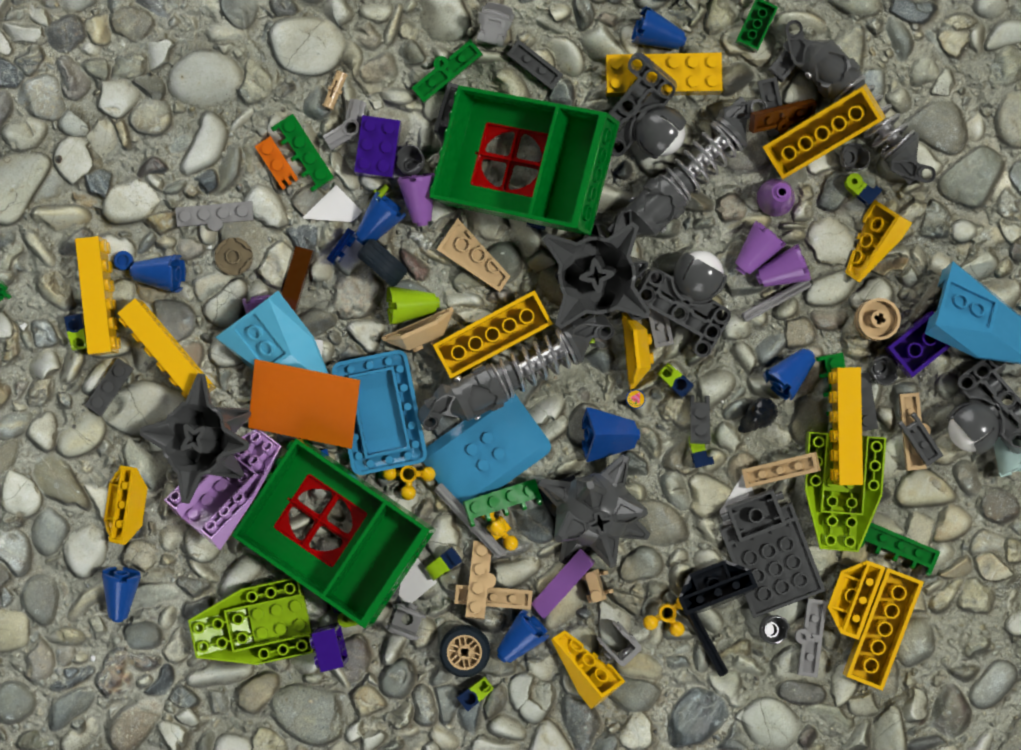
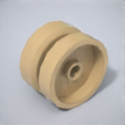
(888, 317)

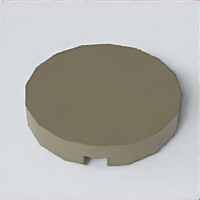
(233, 256)

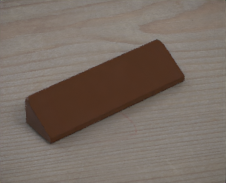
(297, 276)

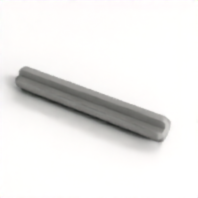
(775, 300)

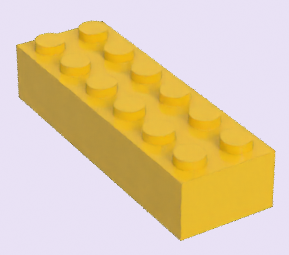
(692, 72)
(824, 131)
(97, 296)
(492, 334)
(161, 345)
(846, 426)
(884, 629)

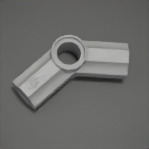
(353, 116)

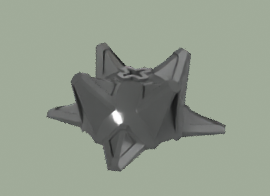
(587, 290)
(200, 439)
(596, 512)

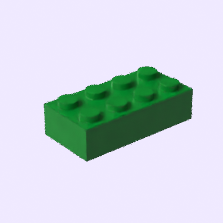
(756, 25)

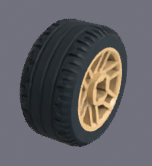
(382, 262)
(467, 663)

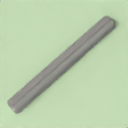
(478, 529)

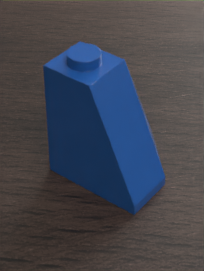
(607, 434)

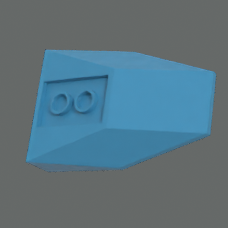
(975, 319)

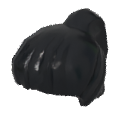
(759, 414)

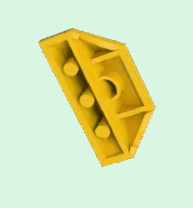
(636, 350)
(125, 504)
(854, 597)

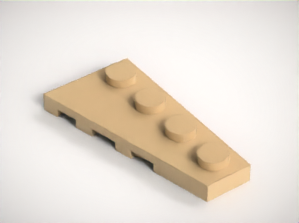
(472, 256)

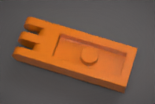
(276, 162)

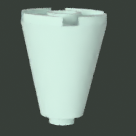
(1006, 460)

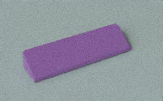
(562, 583)

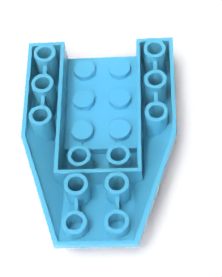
(273, 335)

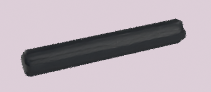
(707, 644)

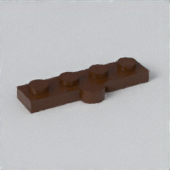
(781, 116)

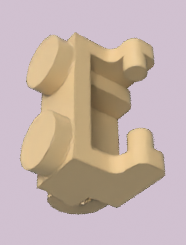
(595, 585)

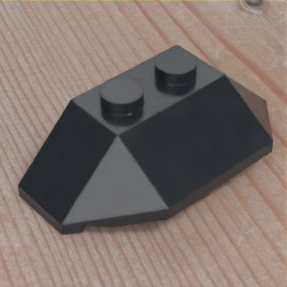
(715, 586)

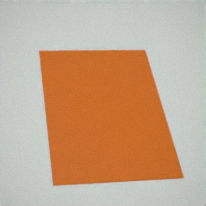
(303, 403)

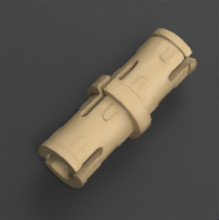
(334, 90)

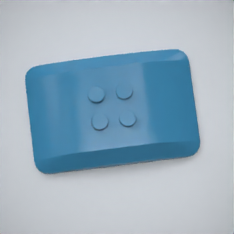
(386, 414)
(488, 451)

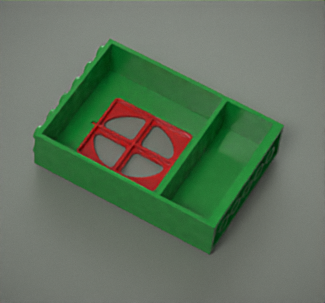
(572, 169)
(373, 555)

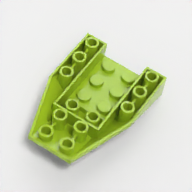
(843, 511)
(255, 625)

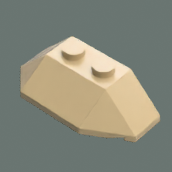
(421, 332)

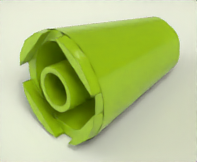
(409, 304)

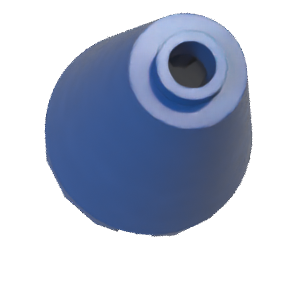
(657, 31)
(378, 219)
(160, 272)
(790, 373)
(120, 591)
(521, 637)

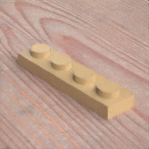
(781, 470)
(498, 597)

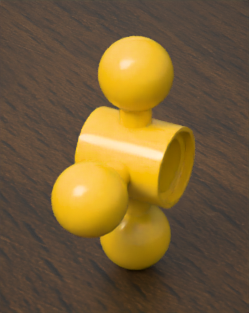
(408, 491)
(498, 529)
(676, 628)

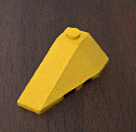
(879, 235)
(589, 674)

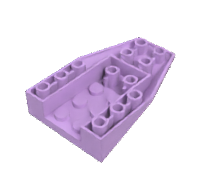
(224, 500)

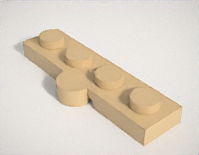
(908, 404)
(479, 581)

